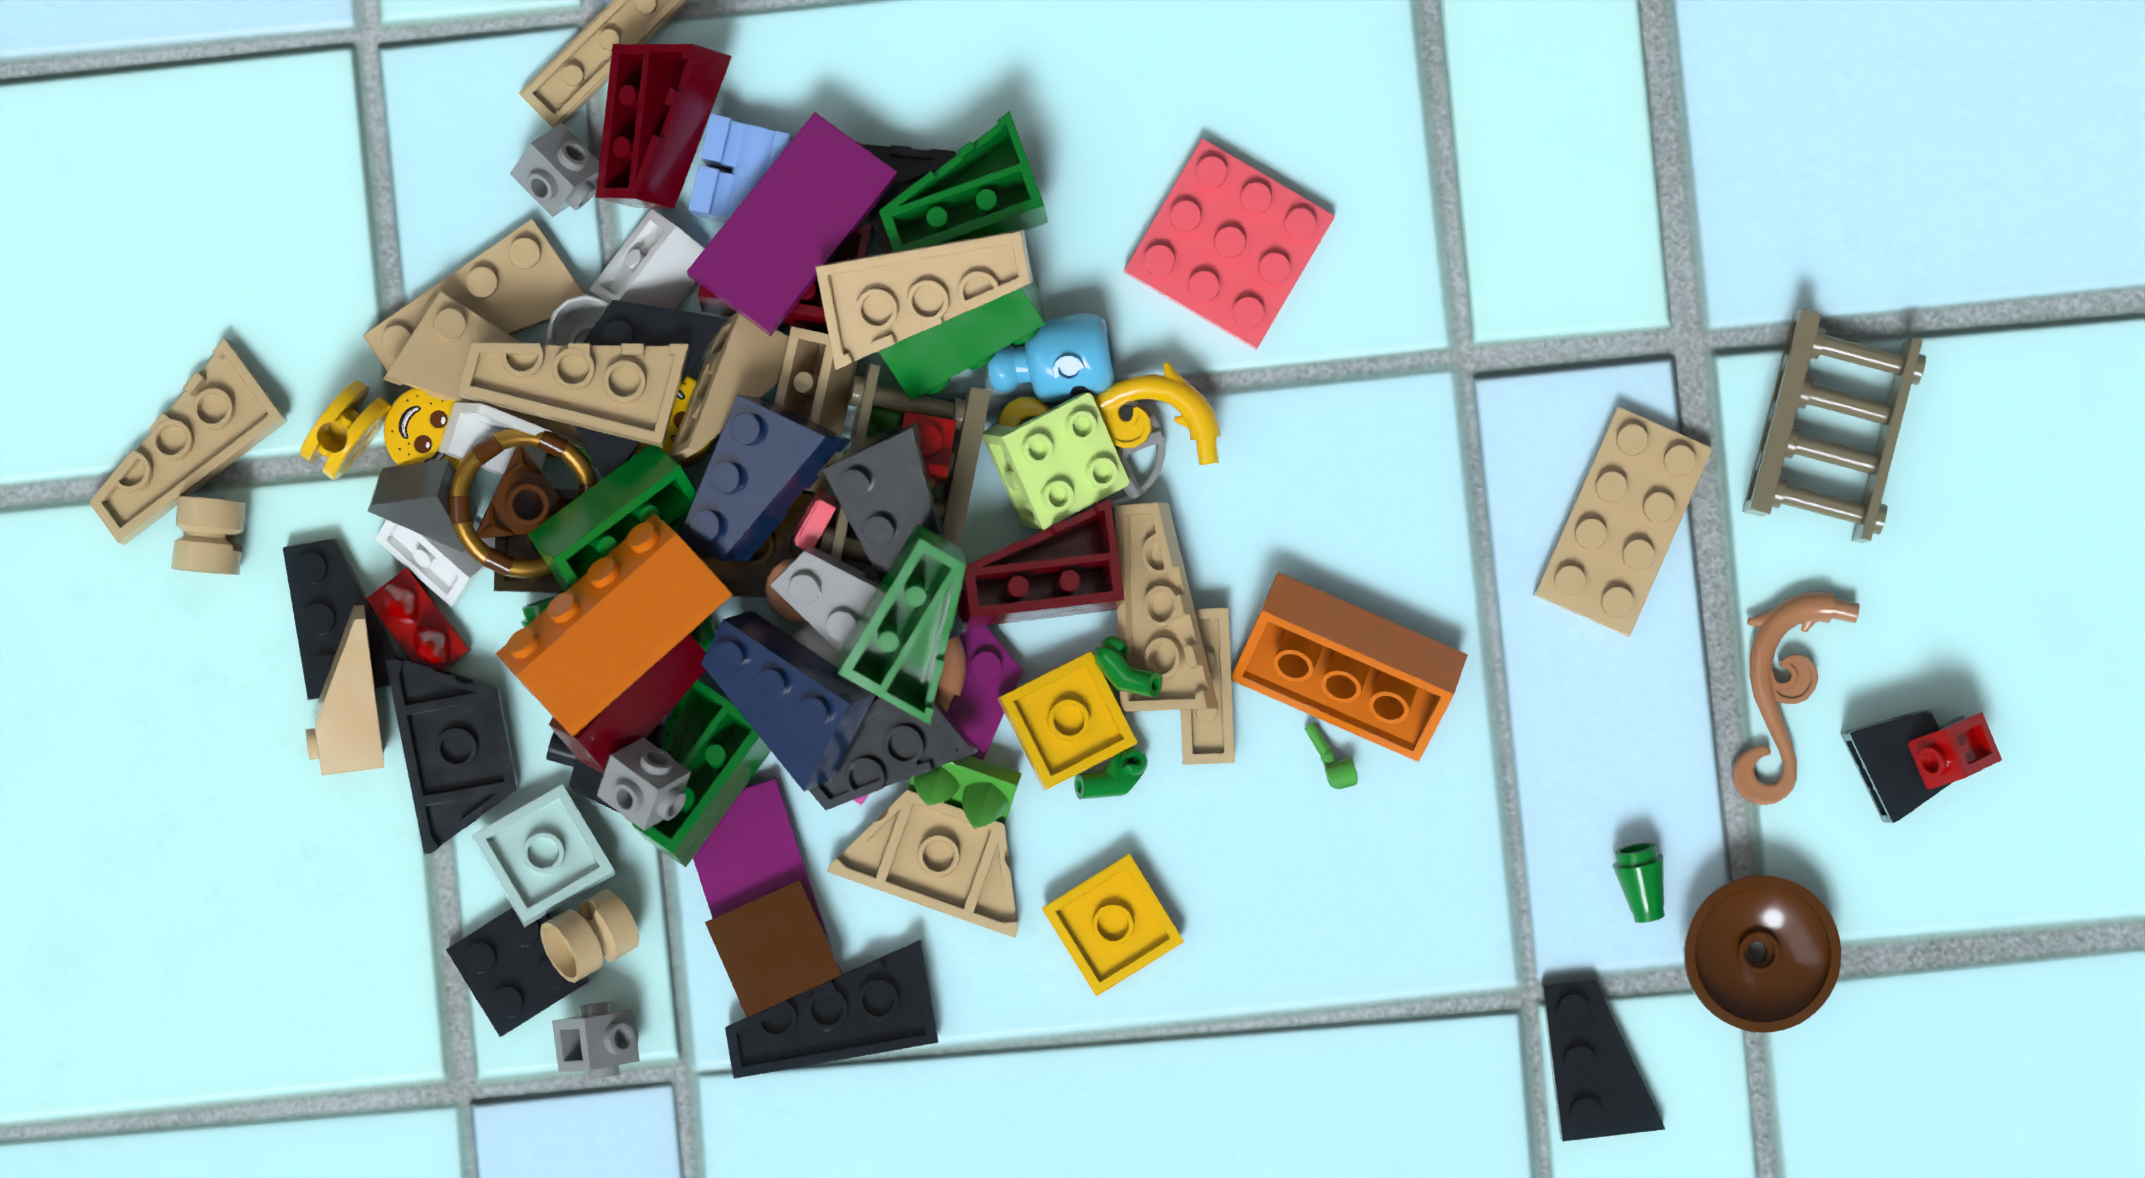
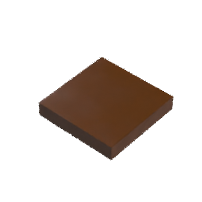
(773, 948)

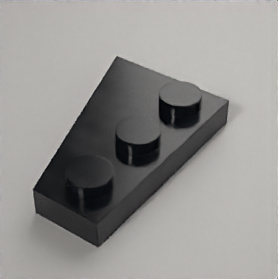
(322, 599)
(891, 749)
(1591, 1067)

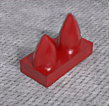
(417, 622)

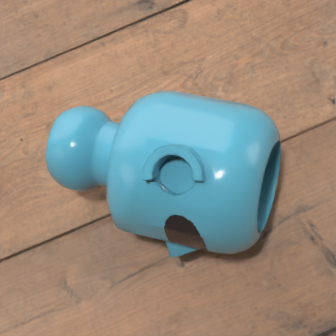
(1060, 361)

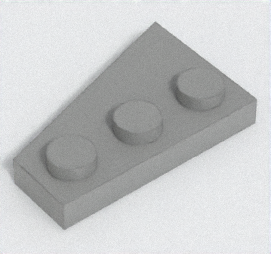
(826, 593)

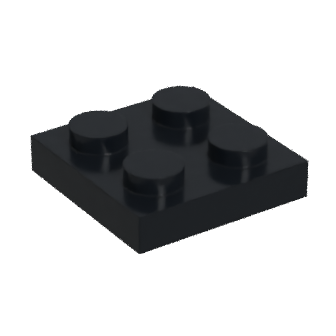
(510, 971)

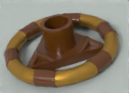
(520, 499)

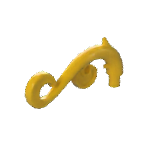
(1171, 388)

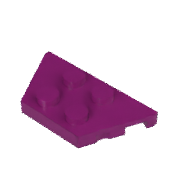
(988, 676)

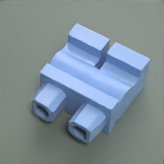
(738, 148)

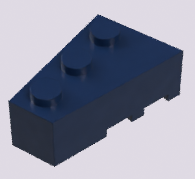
(755, 476)
(787, 696)

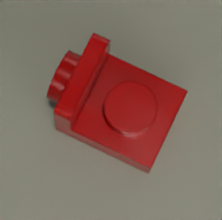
(936, 443)
(1955, 751)

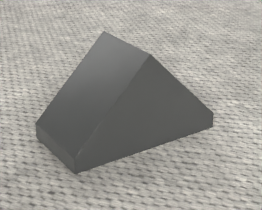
(418, 499)

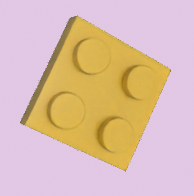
(1067, 721)
(1112, 924)

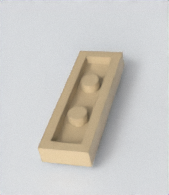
(1209, 733)

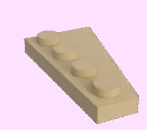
(508, 285)
(905, 292)
(598, 388)
(201, 435)
(1159, 612)

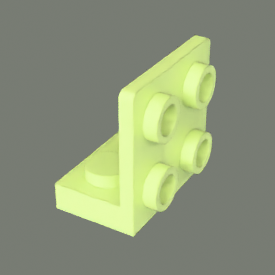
(1056, 462)

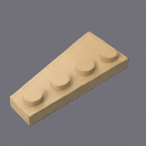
(438, 353)

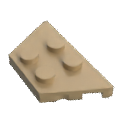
(936, 861)

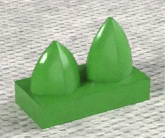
(972, 785)

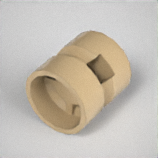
(208, 535)
(583, 938)

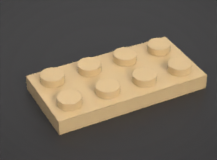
(1623, 521)

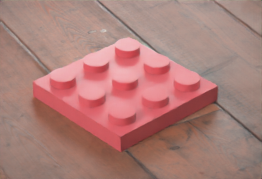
(1229, 244)

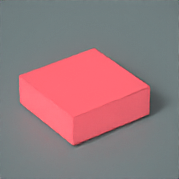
(814, 519)

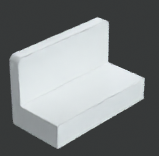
(650, 266)
(474, 422)
(435, 564)

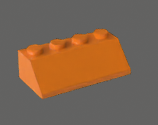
(613, 624)
(1349, 667)

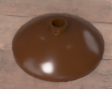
(1798, 960)

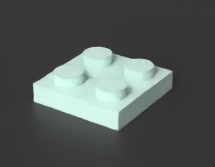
(543, 855)

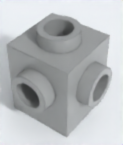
(557, 171)
(644, 784)
(596, 1040)

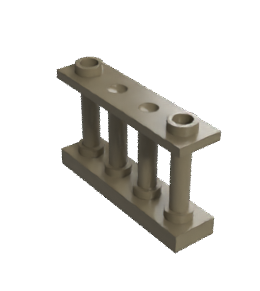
(970, 422)
(1783, 440)

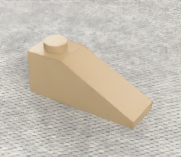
(737, 363)
(347, 711)

